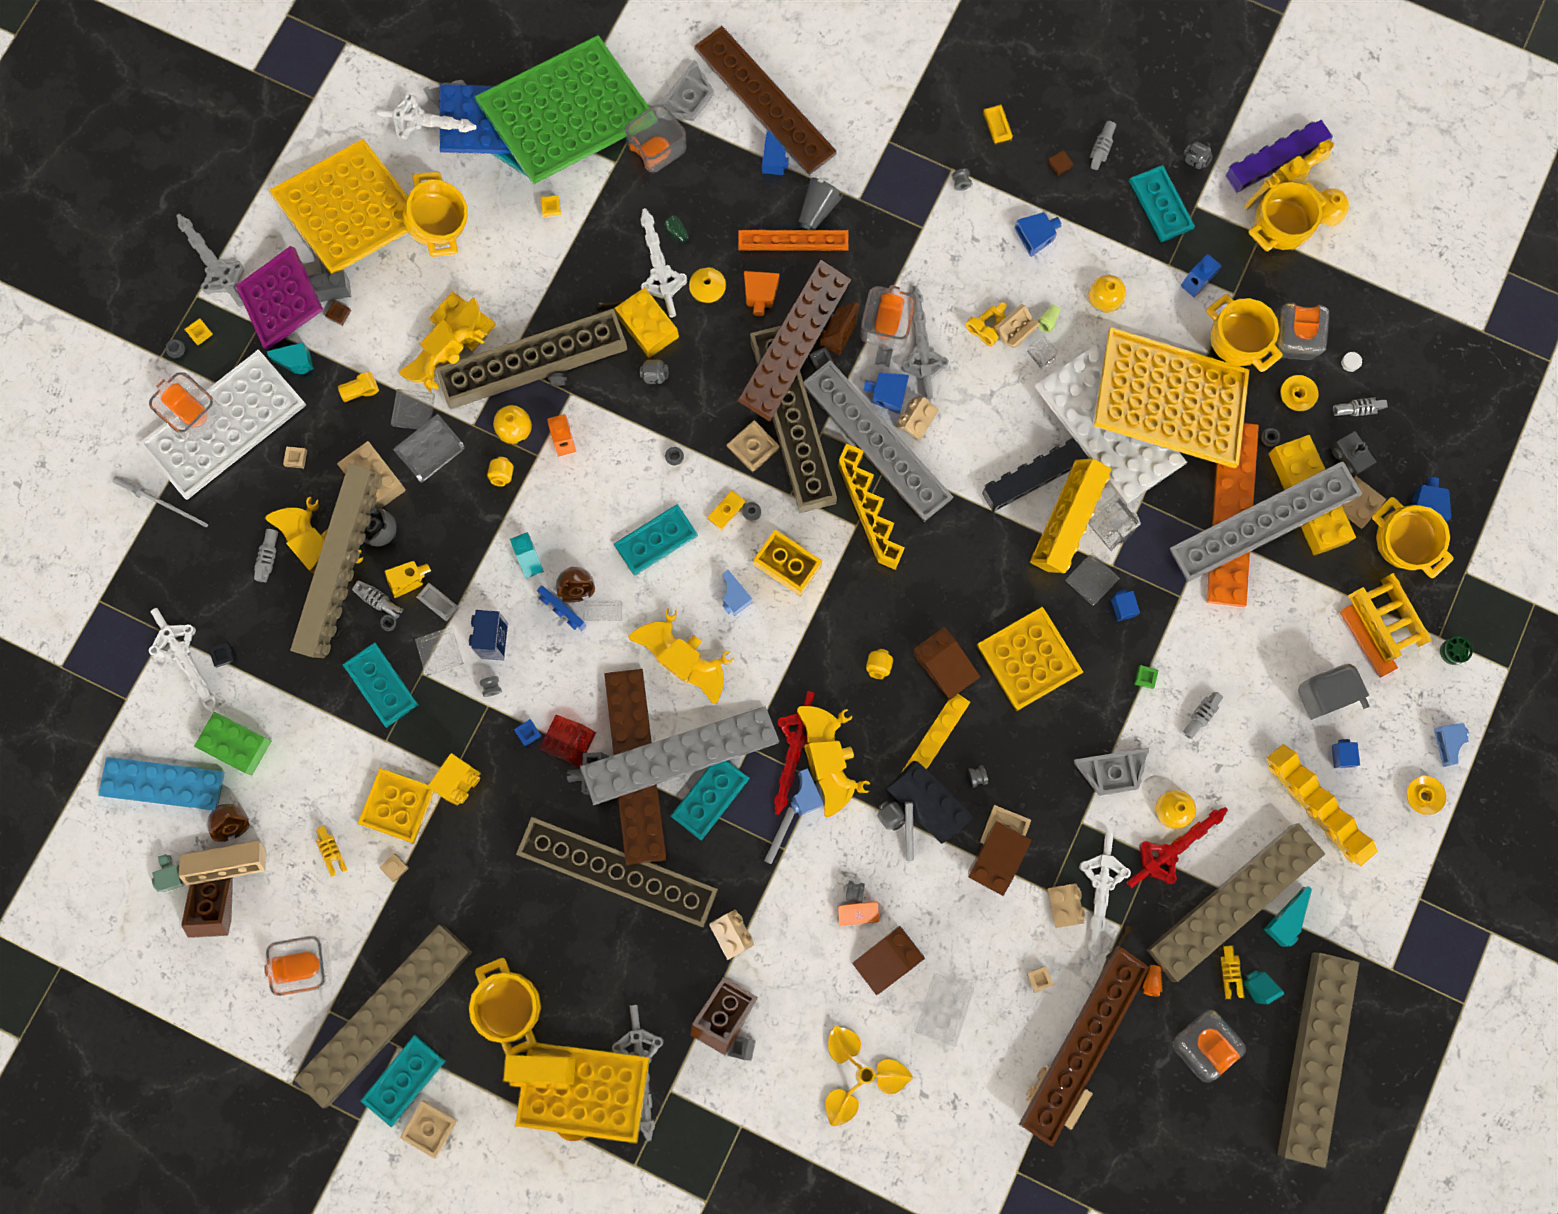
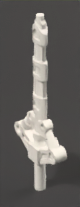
(418, 117)
(660, 271)
(179, 652)
(1103, 884)

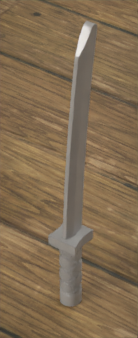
(138, 491)

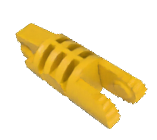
(329, 850)
(1231, 972)

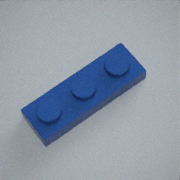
(560, 609)

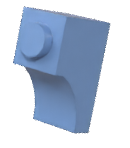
(736, 596)
(1449, 742)
(808, 796)

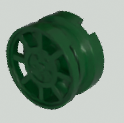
(1456, 650)

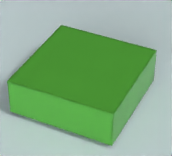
(1146, 677)

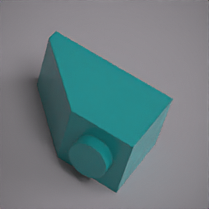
(293, 358)
(526, 555)
(1262, 988)

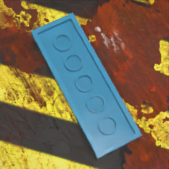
(161, 783)

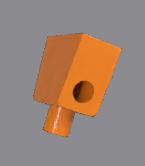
(760, 290)
(561, 433)

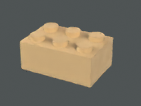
(367, 457)

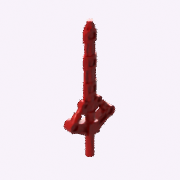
(797, 741)
(1169, 853)

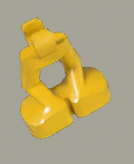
(977, 326)

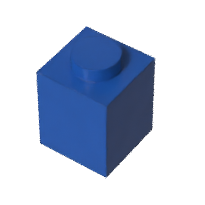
(1125, 605)
(1345, 754)

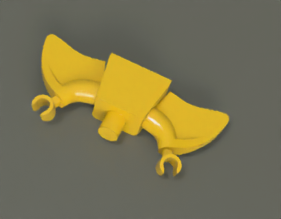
(1293, 171)
(444, 345)
(301, 537)
(682, 657)
(828, 758)

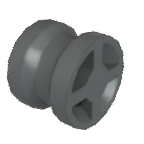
(962, 179)
(883, 356)
(490, 686)
(977, 776)
(855, 891)

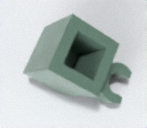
(168, 876)

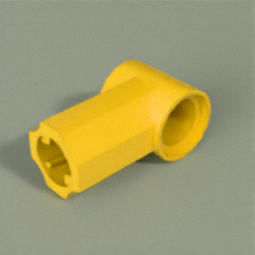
(363, 386)

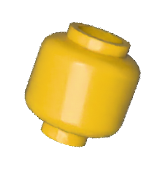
(500, 471)
(879, 664)

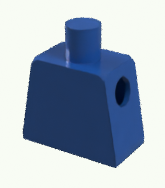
(1037, 231)
(1203, 272)
(888, 390)
(1433, 497)

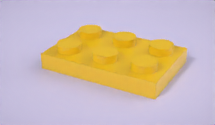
(451, 308)

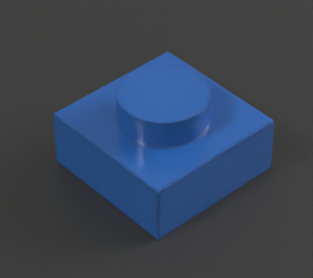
(527, 732)

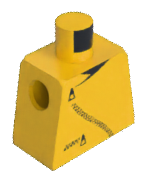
(406, 578)

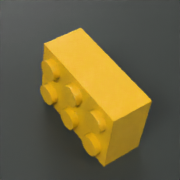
(646, 322)
(787, 562)
(454, 780)
(539, 1071)

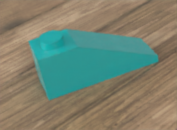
(1289, 920)

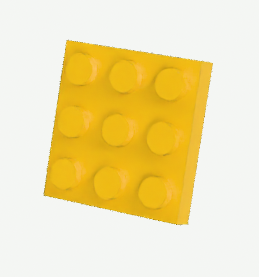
(396, 806)

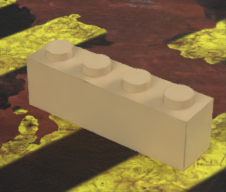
(222, 863)

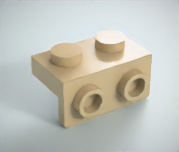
(1016, 326)
(917, 417)
(1066, 905)
(731, 934)

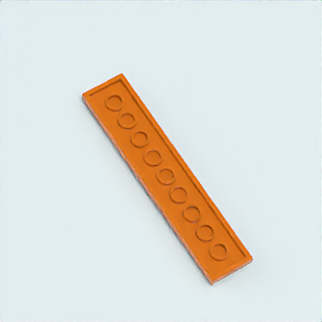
(1231, 496)

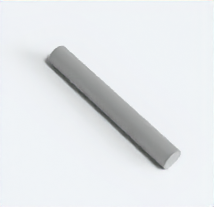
(909, 831)
(780, 835)

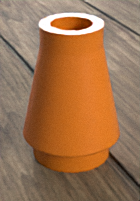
(1153, 982)

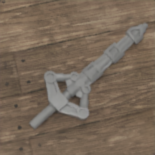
(214, 267)
(923, 351)
(638, 1036)

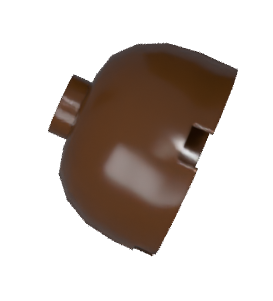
(574, 584)
(227, 821)

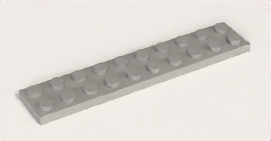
(878, 440)
(1265, 521)
(678, 755)

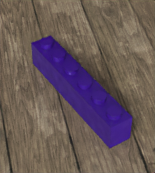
(1270, 159)

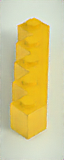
(868, 507)
(1321, 805)

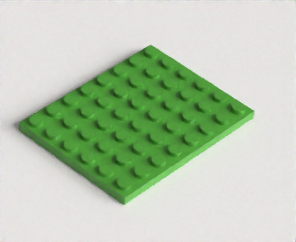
(563, 109)

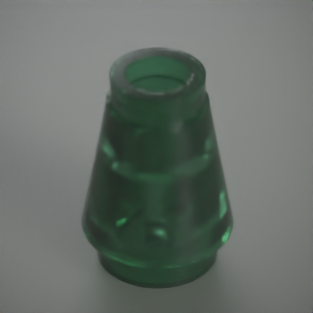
(676, 229)

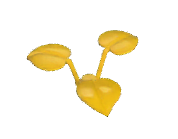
(891, 1076)

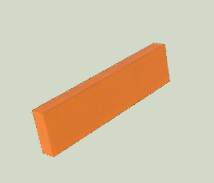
(1366, 642)

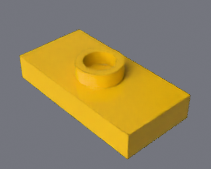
(726, 510)

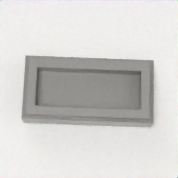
(437, 602)

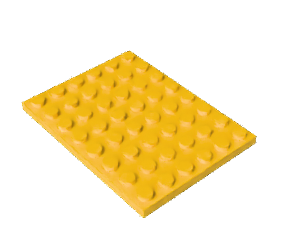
(1172, 398)

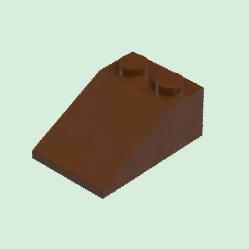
(839, 328)
(946, 663)
(999, 858)
(208, 909)
(888, 960)
(723, 1016)

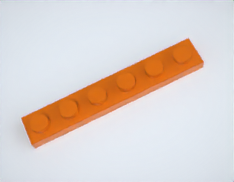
(793, 240)

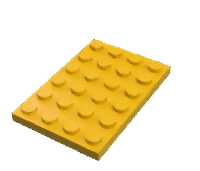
(599, 1104)

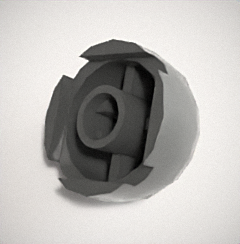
(381, 528)

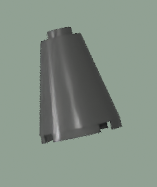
(818, 203)

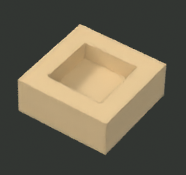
(295, 457)
(394, 867)
(1040, 979)

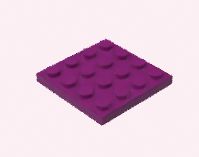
(279, 297)

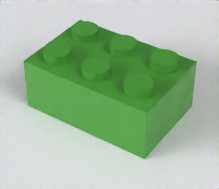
(232, 743)

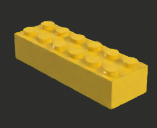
(1296, 463)
(1071, 515)

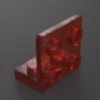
(567, 740)

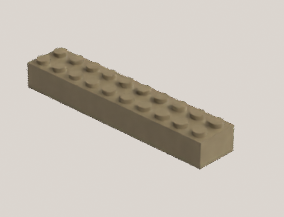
(531, 359)
(799, 438)
(336, 562)
(608, 870)
(1235, 902)
(382, 1016)
(1318, 1059)

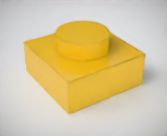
(550, 206)
(198, 331)

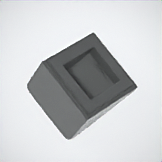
(742, 1049)

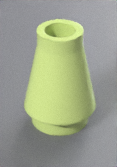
(1049, 318)

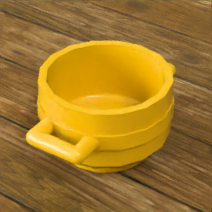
(435, 213)
(1287, 216)
(1244, 332)
(1413, 537)
(505, 1007)

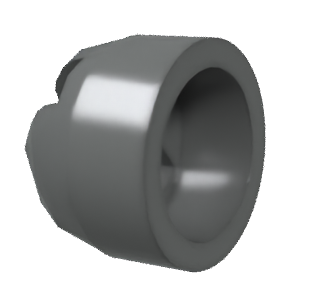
(391, 620)

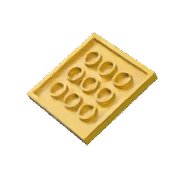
(1029, 658)

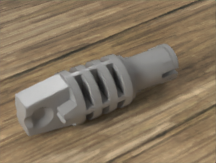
(1102, 145)
(1360, 407)
(265, 556)
(376, 598)
(1203, 714)

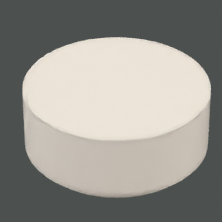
(1351, 361)

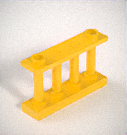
(1375, 626)

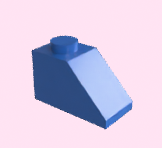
(774, 156)

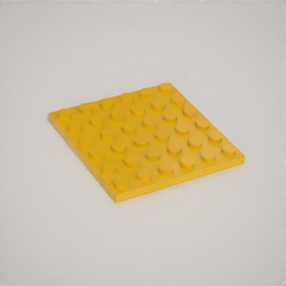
(344, 206)

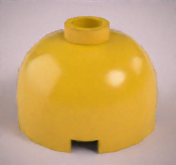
(1335, 208)
(1107, 293)
(512, 424)
(1175, 809)

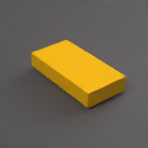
(997, 124)

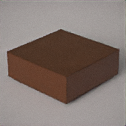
(1060, 163)
(338, 313)

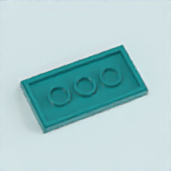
(1161, 203)
(655, 539)
(380, 684)
(709, 798)
(403, 1081)

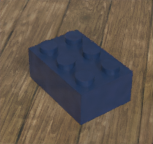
(489, 634)

